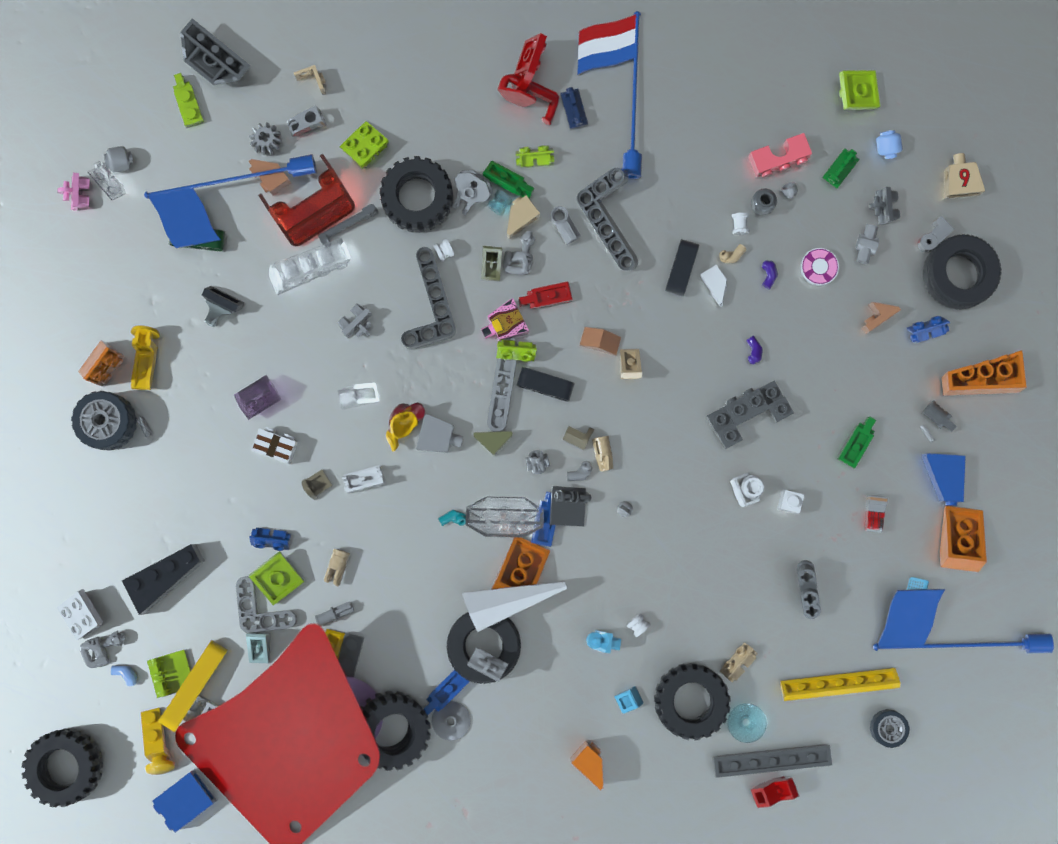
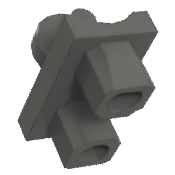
(883, 205)

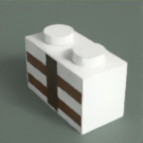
(274, 445)

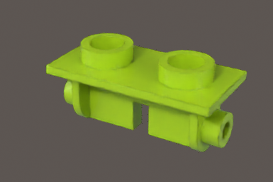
(542, 155)
(507, 350)

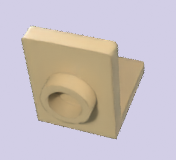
(311, 71)

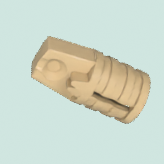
(603, 453)

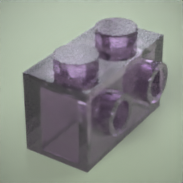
(257, 397)

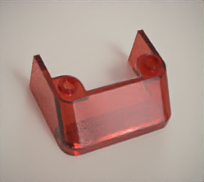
(316, 211)

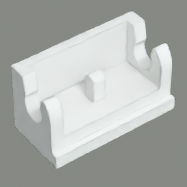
(363, 479)

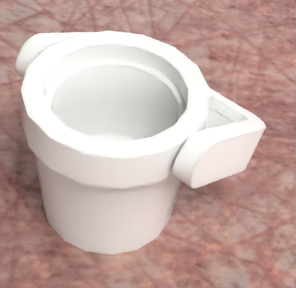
(749, 488)

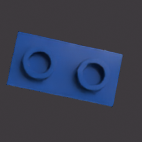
(935, 326)
(261, 539)

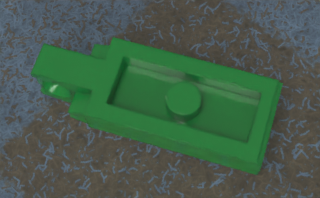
(508, 179)
(857, 443)

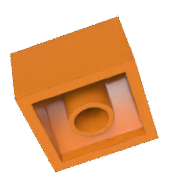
(589, 763)

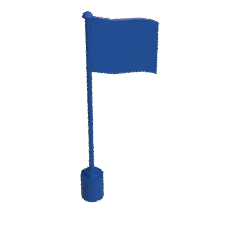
(185, 215)
(913, 616)

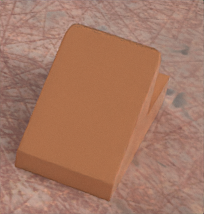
(882, 313)

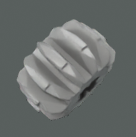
(272, 136)

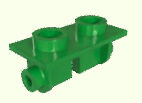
(841, 167)

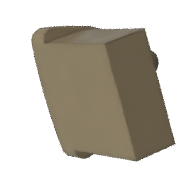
(578, 438)
(316, 484)

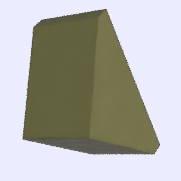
(491, 263)
(493, 440)

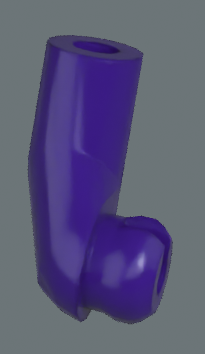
(771, 270)

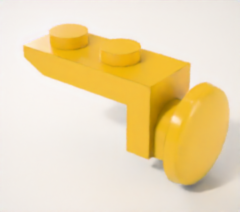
(144, 357)
(154, 743)

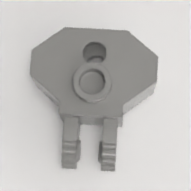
(471, 191)

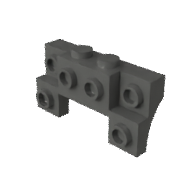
(742, 409)

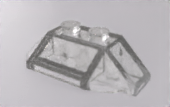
(504, 517)

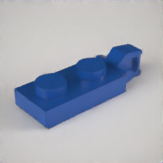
(545, 535)
(445, 692)

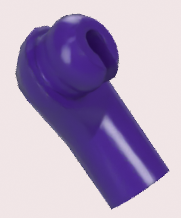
(757, 350)

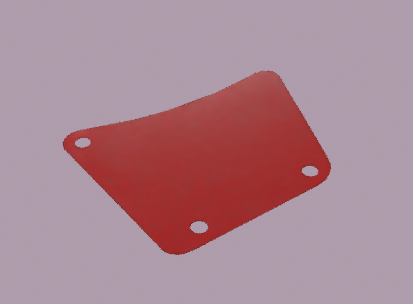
(287, 742)

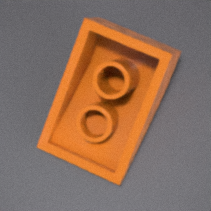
(963, 539)
(521, 565)

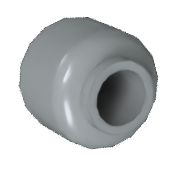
(118, 159)

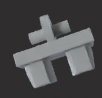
(350, 327)
(487, 664)

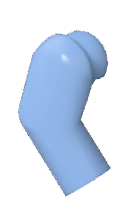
(126, 672)

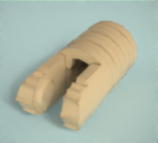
(337, 562)

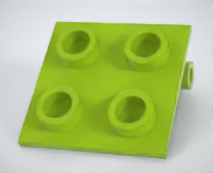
(364, 144)
(168, 672)

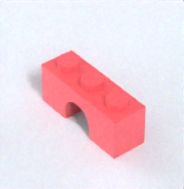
(765, 162)

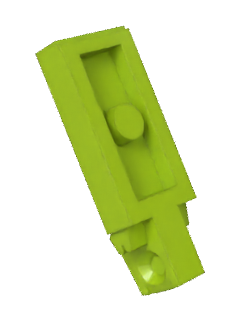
(187, 102)

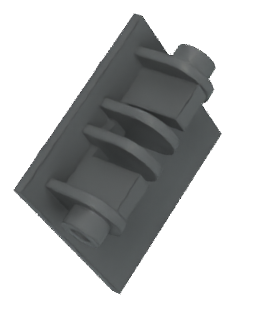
(568, 505)

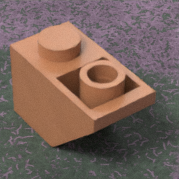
(271, 182)

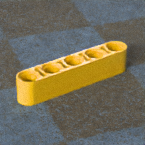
(192, 685)

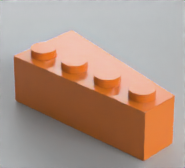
(992, 376)

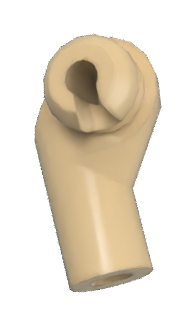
(732, 256)

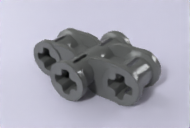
(808, 589)

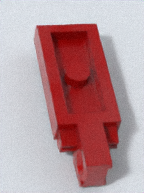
(547, 296)

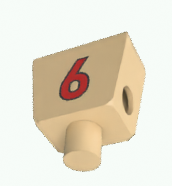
(962, 179)

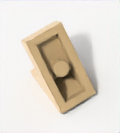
(630, 364)

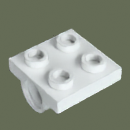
(80, 614)

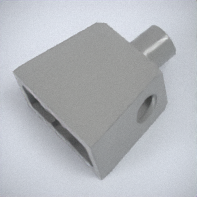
(437, 435)

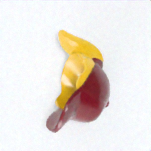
(402, 422)

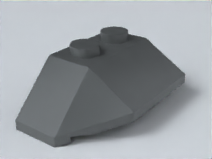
(210, 56)

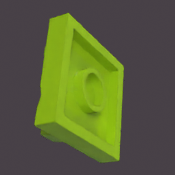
(859, 89)
(276, 578)

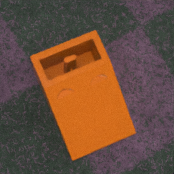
(101, 364)

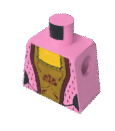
(505, 322)

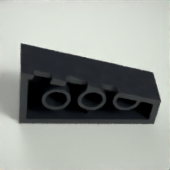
(158, 579)

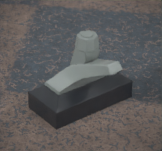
(219, 304)

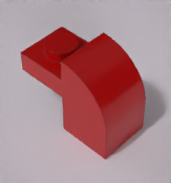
(774, 791)

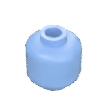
(889, 144)

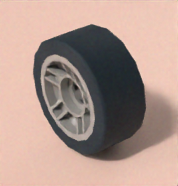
(889, 738)

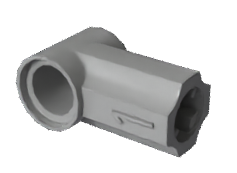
(565, 227)

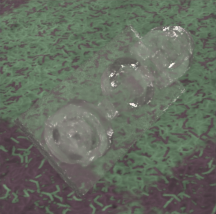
(106, 182)

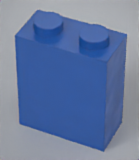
(183, 801)

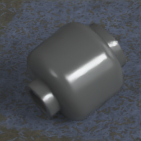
(768, 197)

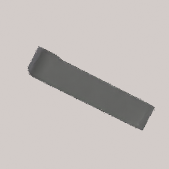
(605, 218)
(435, 302)

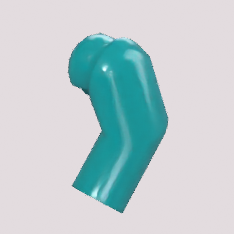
(453, 516)

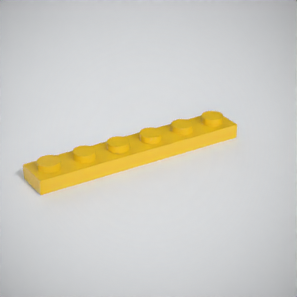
(840, 684)

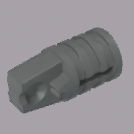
(939, 416)

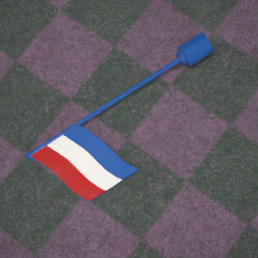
(608, 46)

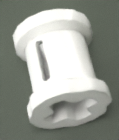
(740, 223)

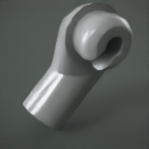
(582, 473)

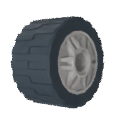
(89, 418)

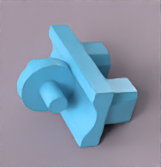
(603, 641)

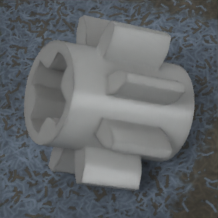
(537, 462)

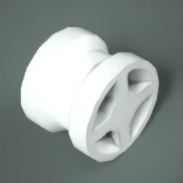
(444, 250)
(638, 625)

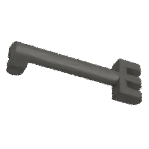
(367, 212)

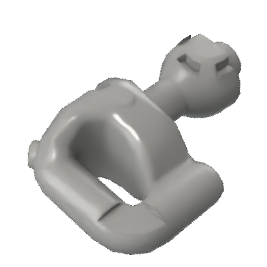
(522, 257)
(98, 647)

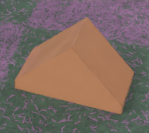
(600, 340)

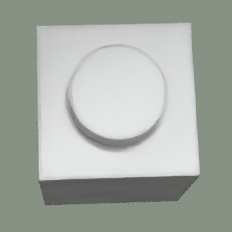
(790, 501)

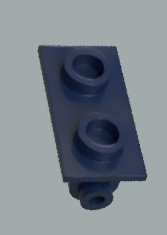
(574, 108)

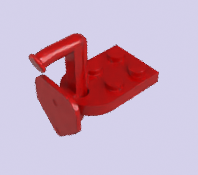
(523, 76)

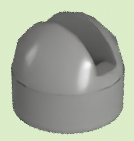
(789, 190)
(623, 513)

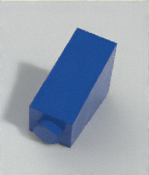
(947, 476)

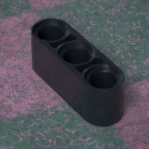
(682, 267)
(545, 384)

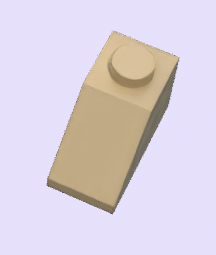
(521, 215)

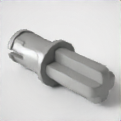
(334, 613)

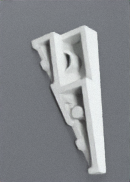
(492, 606)

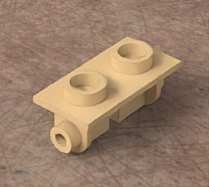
(732, 668)

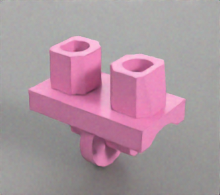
(77, 200)

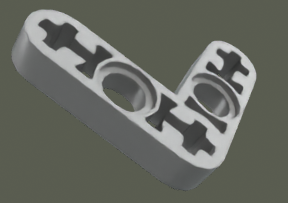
(253, 612)

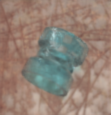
(499, 203)

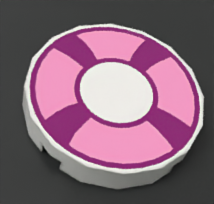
(819, 266)

